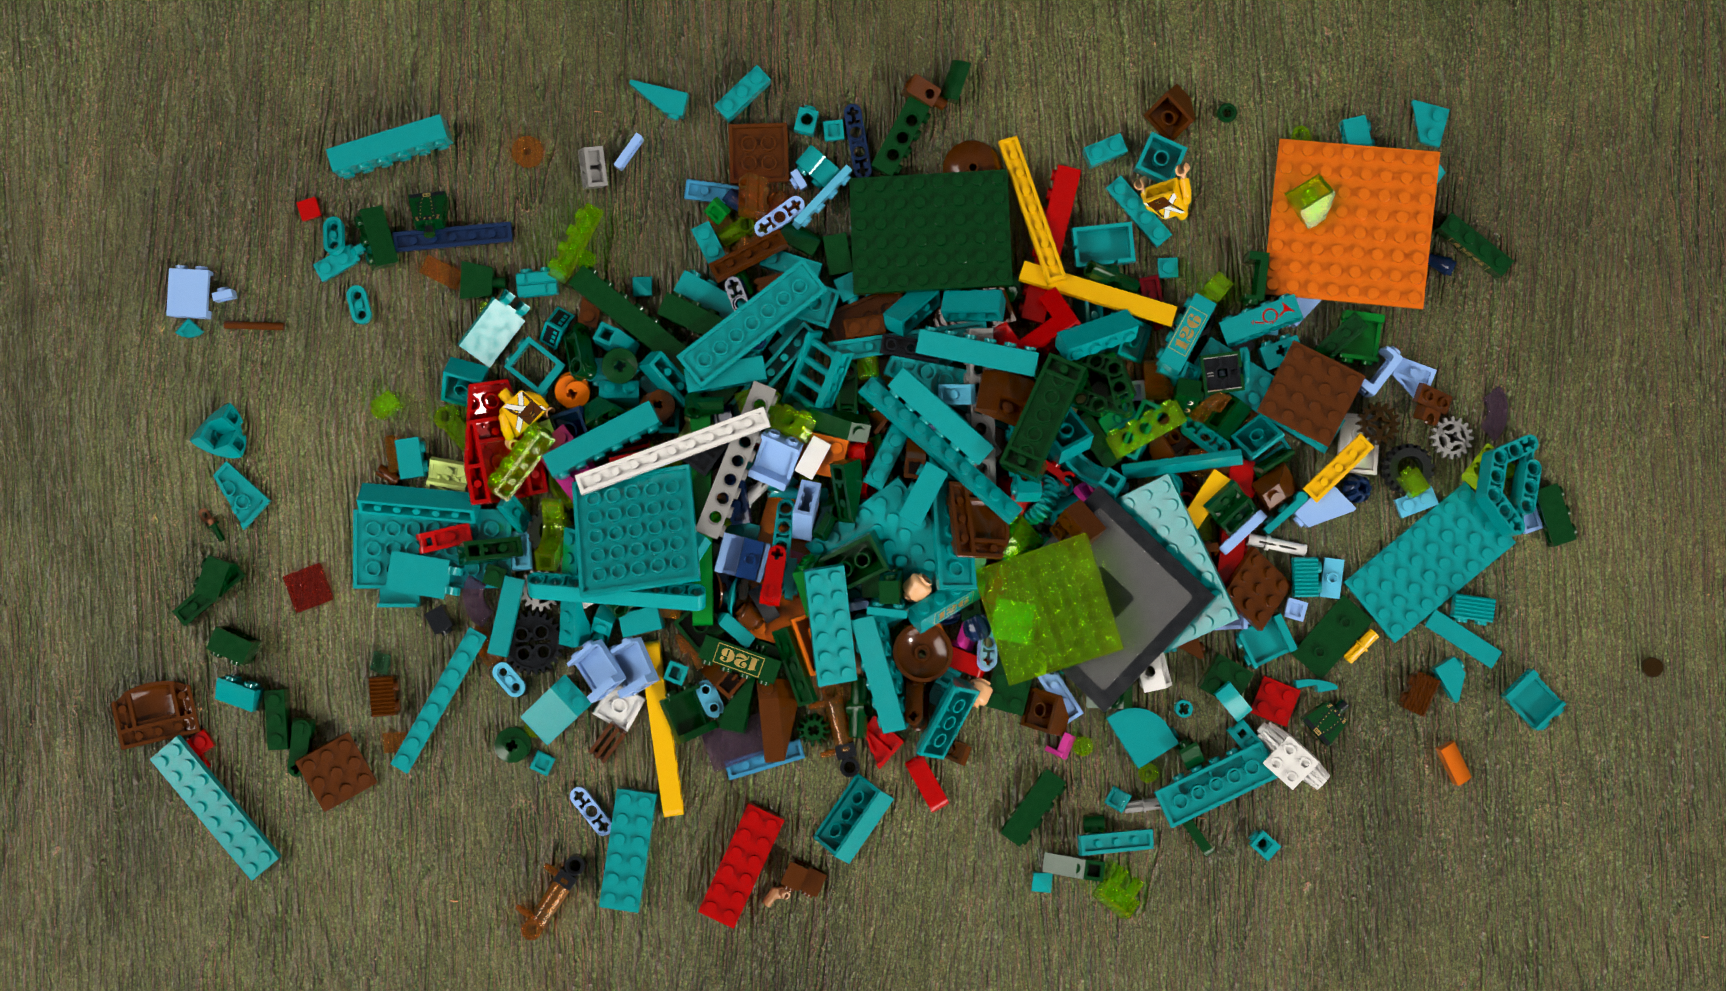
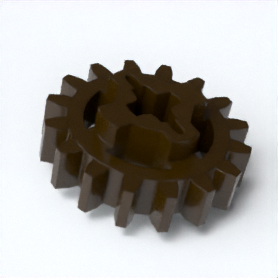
(1378, 415)

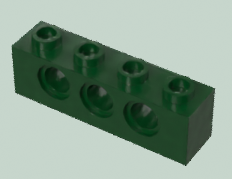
(911, 108)

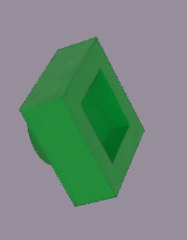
(717, 210)

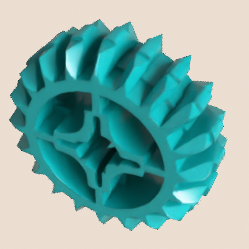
(1040, 510)

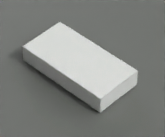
(813, 457)

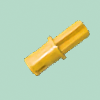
(1361, 645)

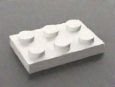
(1347, 433)

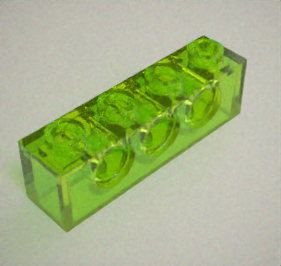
(1121, 449)

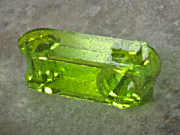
(454, 427)

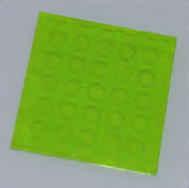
(1048, 609)

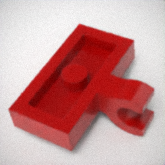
(1054, 471)
(201, 744)

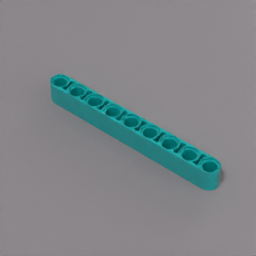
(566, 588)

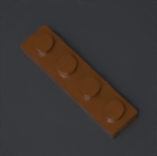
(748, 255)

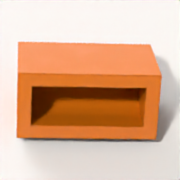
(1453, 763)

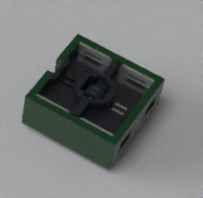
(1223, 380)

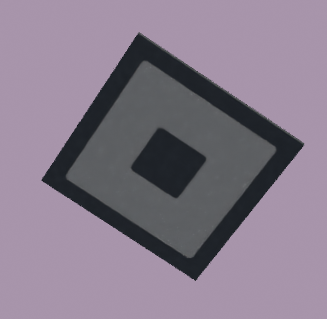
(1148, 595)

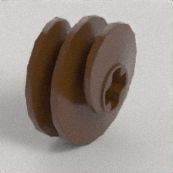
(663, 400)

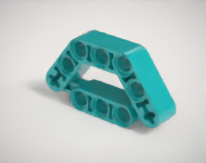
(1524, 486)

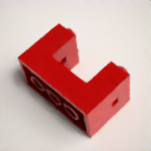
(1045, 335)

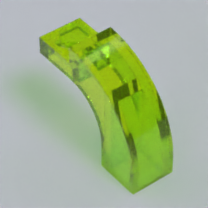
(550, 549)

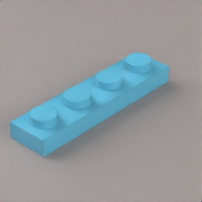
(817, 203)

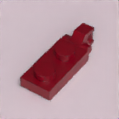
(1151, 289)

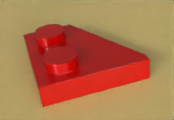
(881, 744)

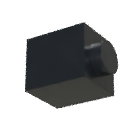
(440, 620)

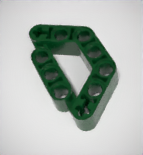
(1114, 380)

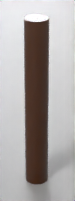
(254, 325)

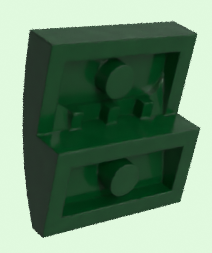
(1230, 507)

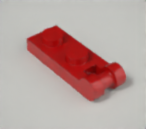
(444, 538)

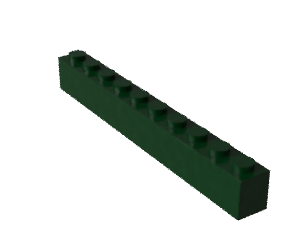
(634, 321)

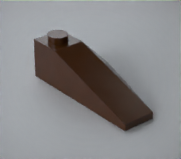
(777, 718)

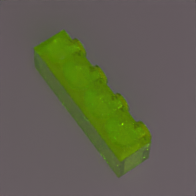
(575, 243)
(520, 461)

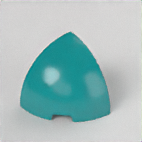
(221, 433)

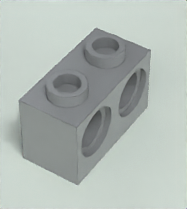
(592, 167)

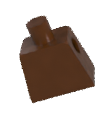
(916, 88)

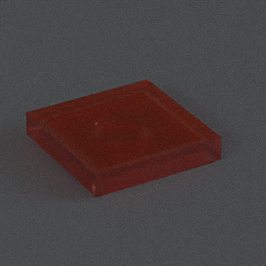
(308, 588)

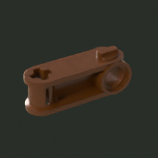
(917, 704)

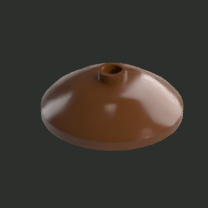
(970, 153)
(937, 653)

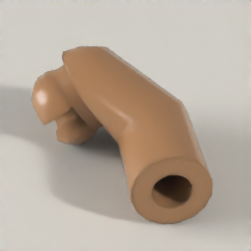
(776, 893)

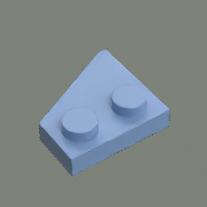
(1411, 373)

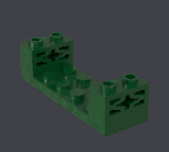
(1043, 417)

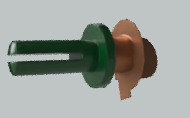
(212, 524)

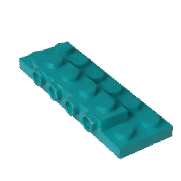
(1214, 783)

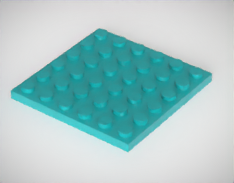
(637, 533)
(904, 542)

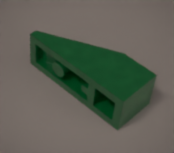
(842, 424)
(847, 486)
(489, 550)
(737, 711)

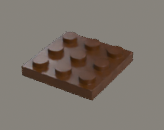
(759, 150)
(1257, 588)
(336, 771)

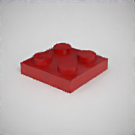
(1274, 701)

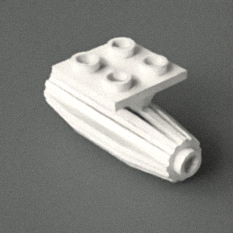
(1290, 759)

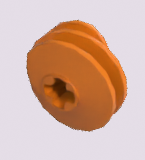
(571, 391)

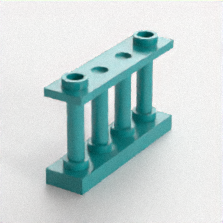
(833, 376)

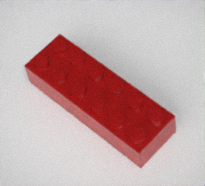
(741, 864)

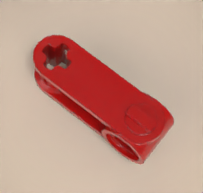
(773, 578)

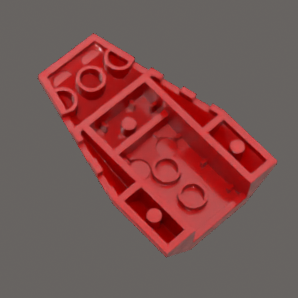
(487, 447)

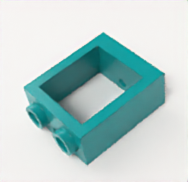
(551, 378)

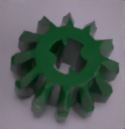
(815, 736)

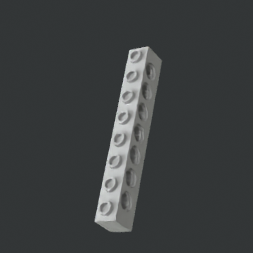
(974, 418)
(705, 525)

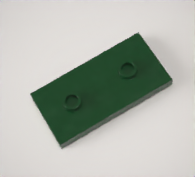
(1331, 637)

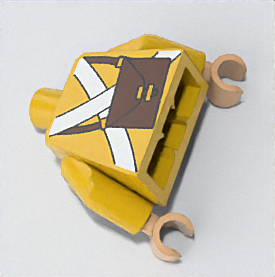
(1168, 197)
(520, 412)

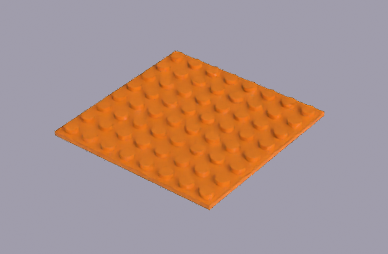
(1375, 232)

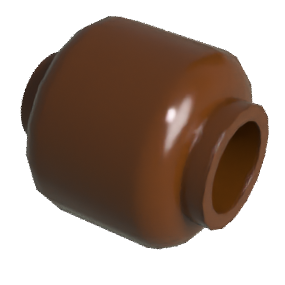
(749, 615)

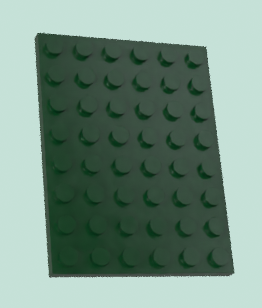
(930, 232)

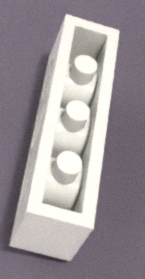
(1160, 679)

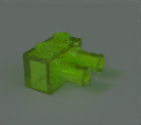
(1115, 898)

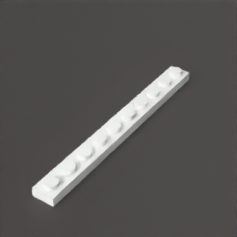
(672, 451)

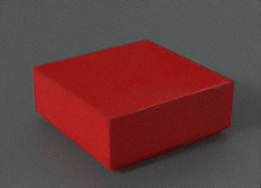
(309, 209)

